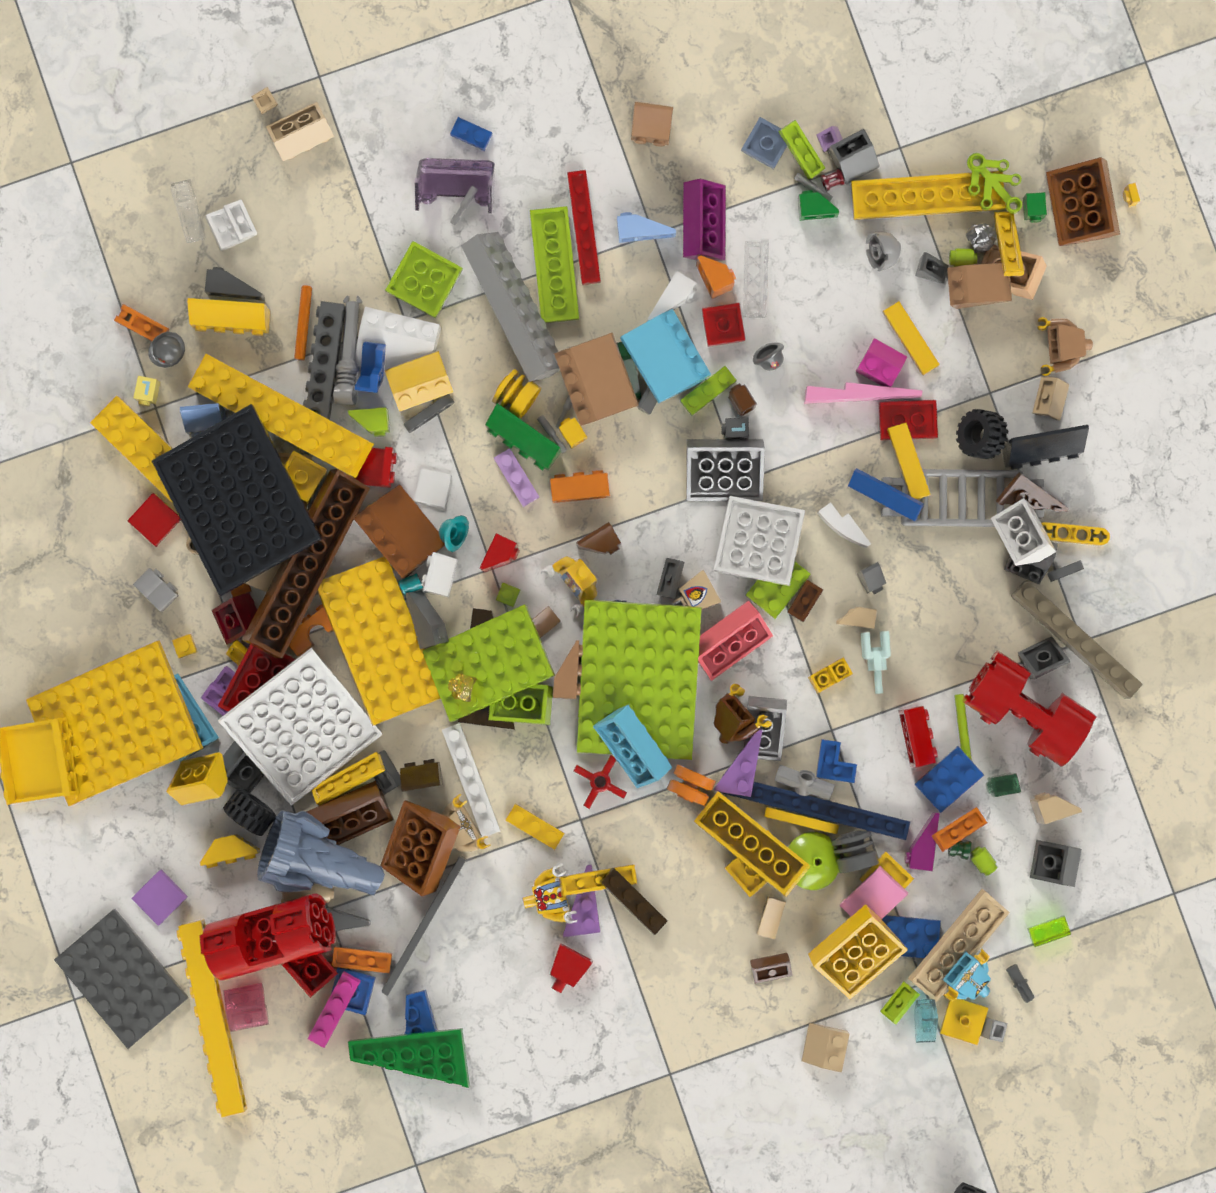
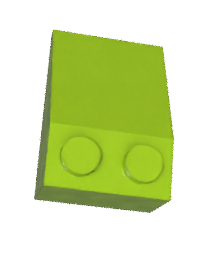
(527, 706)

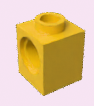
(572, 432)

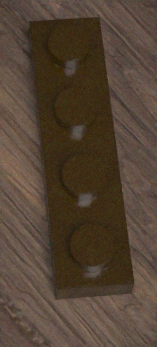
(633, 901)

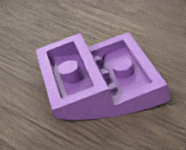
(217, 689)
(159, 897)

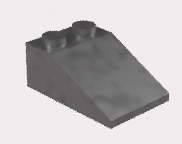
(773, 736)

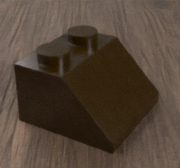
(420, 776)

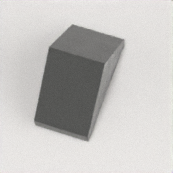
(931, 268)

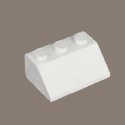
(1023, 533)

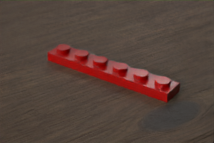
(584, 227)

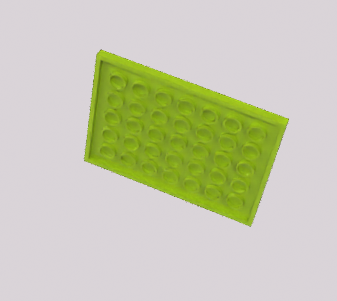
(641, 660)

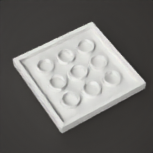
(759, 540)

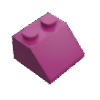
(881, 363)

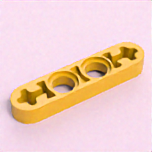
(1072, 531)
(801, 820)

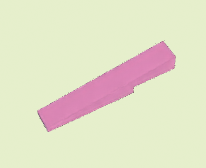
(857, 392)

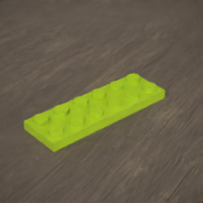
(554, 264)

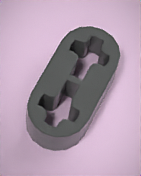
(1065, 571)

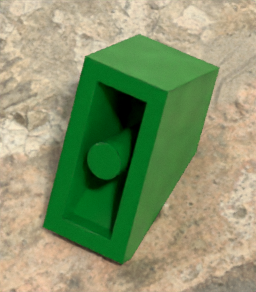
(815, 206)

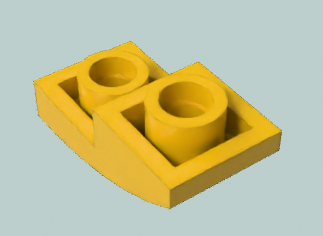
(830, 675)

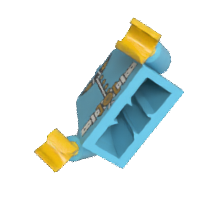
(968, 977)

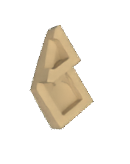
(859, 617)

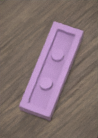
(516, 477)

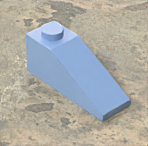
(639, 228)

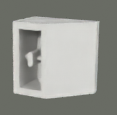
(440, 574)

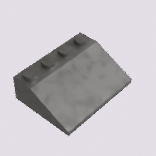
(725, 469)

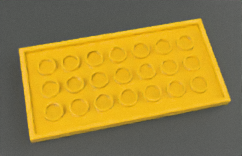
(378, 640)

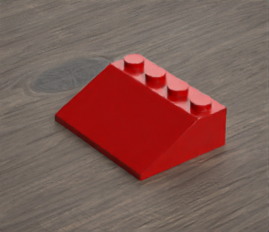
(251, 674)

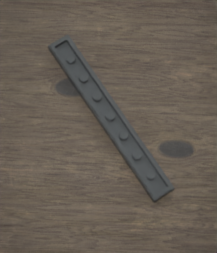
(423, 925)

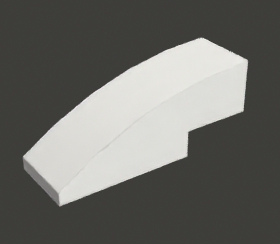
(843, 526)

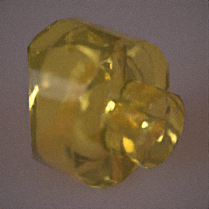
(461, 687)

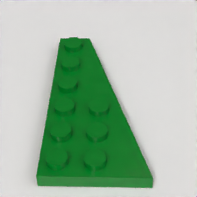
(422, 1054)

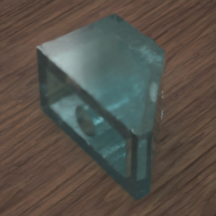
(925, 1020)

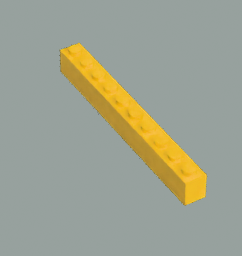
(213, 1023)

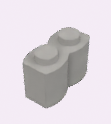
(156, 589)

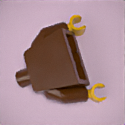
(734, 719)

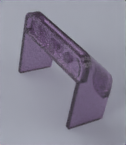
(454, 179)

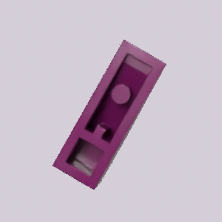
(922, 850)

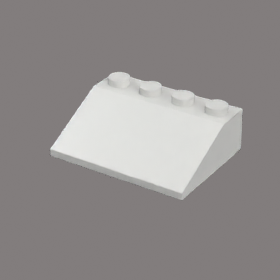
(404, 336)

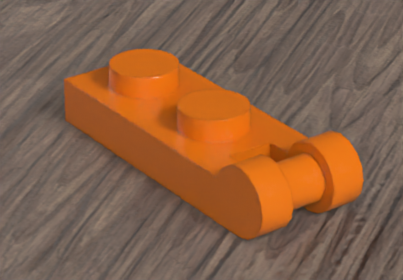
(140, 323)

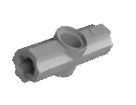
(804, 782)

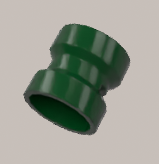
(961, 849)

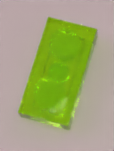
(1049, 931)

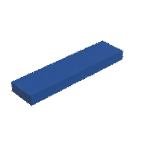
(885, 494)

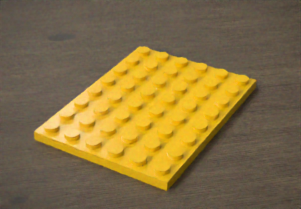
(121, 720)

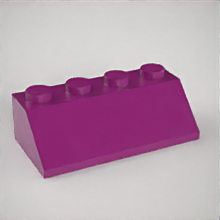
(704, 219)

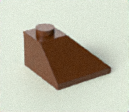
(601, 541)

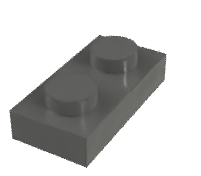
(670, 578)

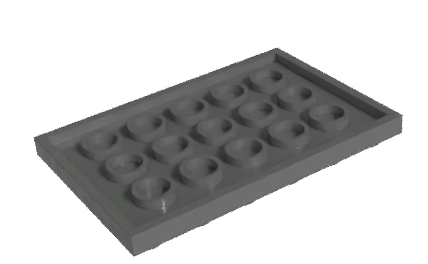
(121, 978)

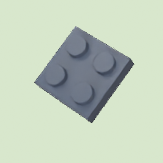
(765, 143)

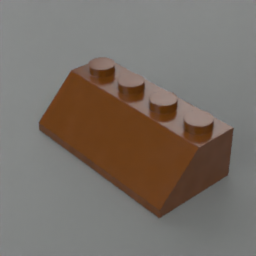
(354, 813)

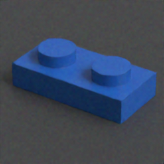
(471, 133)

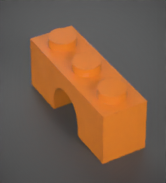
(301, 641)

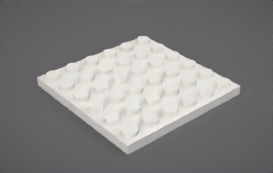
(300, 726)

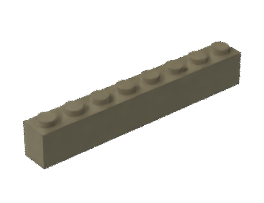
(1076, 640)

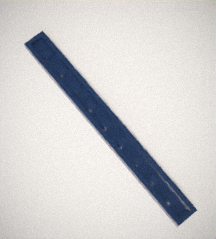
(827, 810)

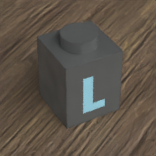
(735, 428)

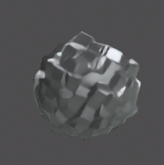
(981, 237)

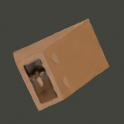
(566, 678)

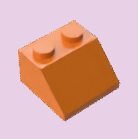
(715, 276)

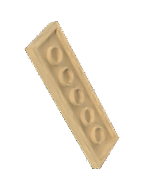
(965, 935)

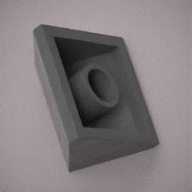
(1043, 657)

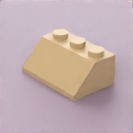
(300, 131)

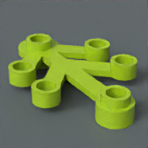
(992, 181)

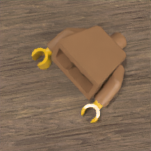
(1066, 344)

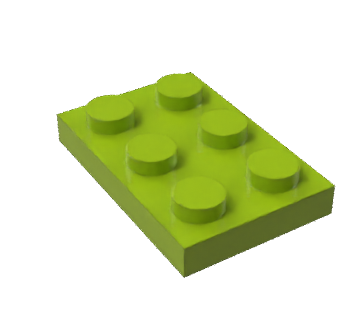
(774, 596)

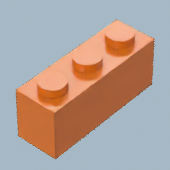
(579, 487)

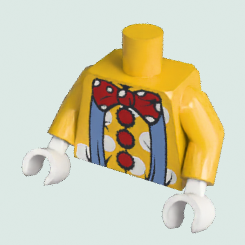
(578, 579)
(548, 897)

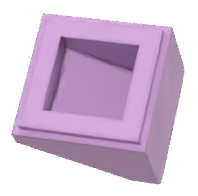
(829, 137)

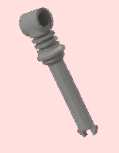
(347, 368)

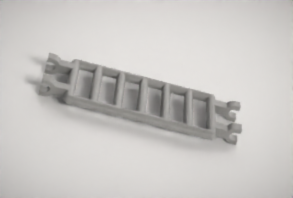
(962, 474)

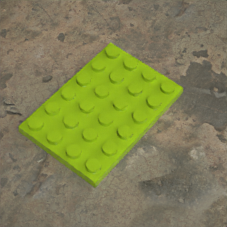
(499, 653)

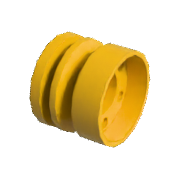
(516, 394)

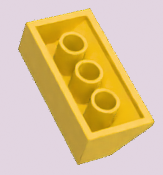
(229, 316)

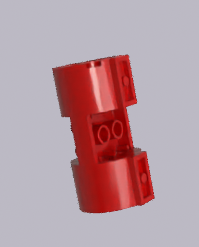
(1056, 730)
(268, 937)

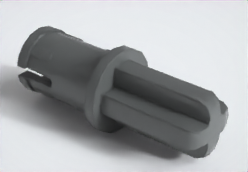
(1020, 983)

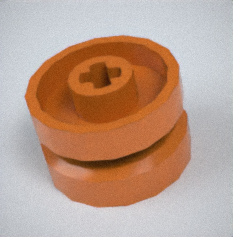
(690, 786)

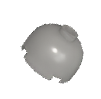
(883, 250)

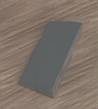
(647, 402)
(390, 777)

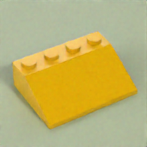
(857, 952)

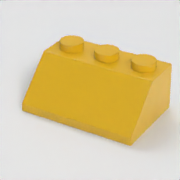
(418, 381)
(199, 779)

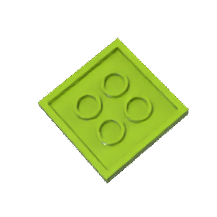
(424, 279)

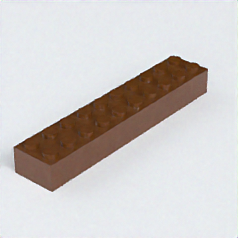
(303, 573)

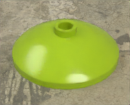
(811, 847)

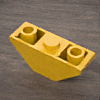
(228, 850)

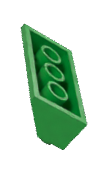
(522, 437)

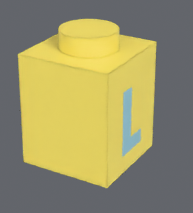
(146, 390)

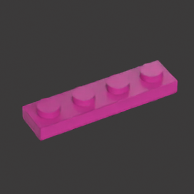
(334, 1009)

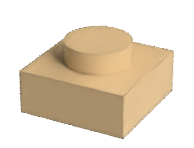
(264, 100)

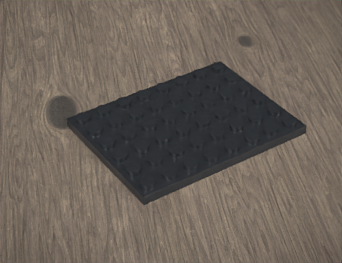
(236, 500)

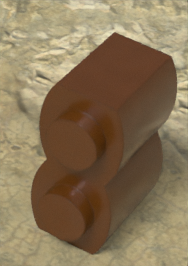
(741, 399)

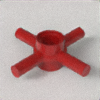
(604, 773)

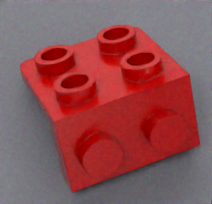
(378, 468)

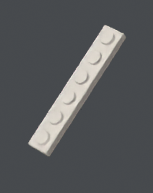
(471, 780)

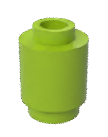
(962, 257)
(983, 860)

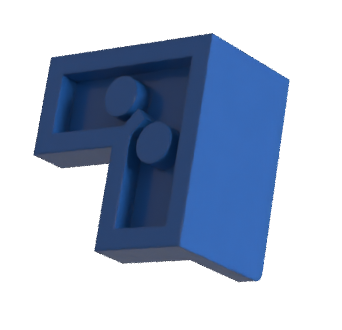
(371, 367)

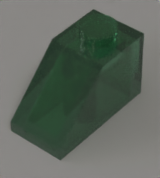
(1003, 784)

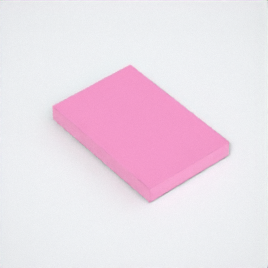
(878, 892)

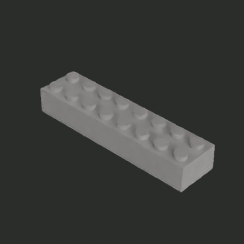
(512, 305)

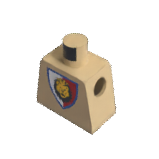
(698, 593)

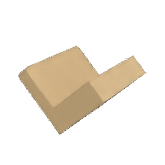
(1051, 397)

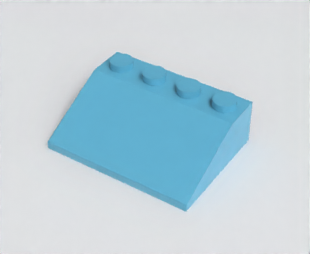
(665, 356)

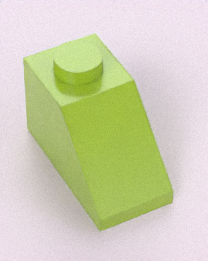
(373, 420)

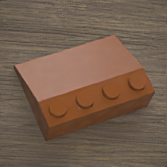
(1083, 202)
(400, 531)
(420, 847)

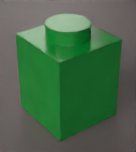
(1034, 206)

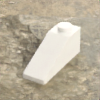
(675, 294)

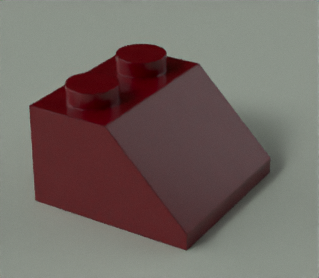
(235, 616)

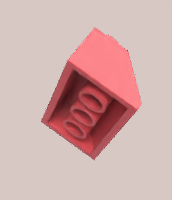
(732, 640)

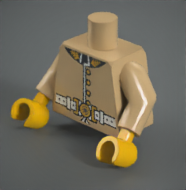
(469, 837)

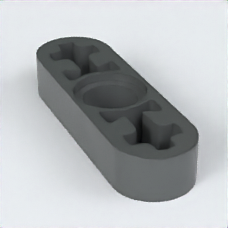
(429, 413)

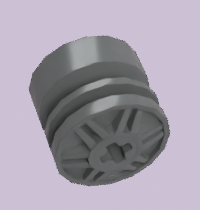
(854, 851)

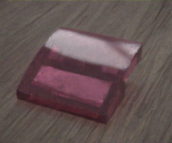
(246, 1007)

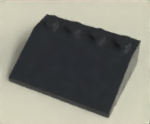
(1045, 446)

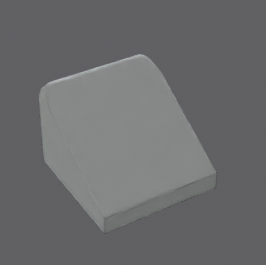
(994, 1029)

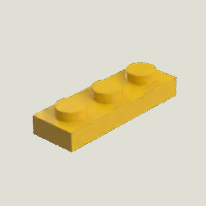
(535, 826)

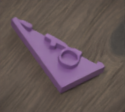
(740, 775)
(586, 914)

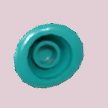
(454, 532)

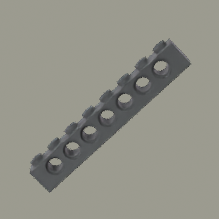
(325, 311)

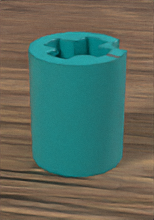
(410, 584)

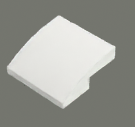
(231, 225)

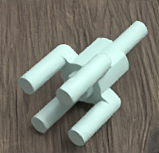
(876, 656)

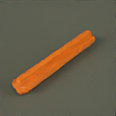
(303, 322)

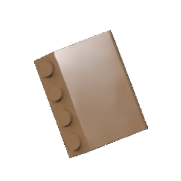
(596, 379)

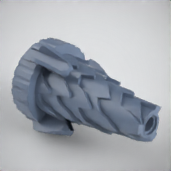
(300, 856)

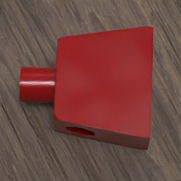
(568, 967)

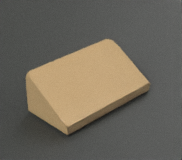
(771, 917)

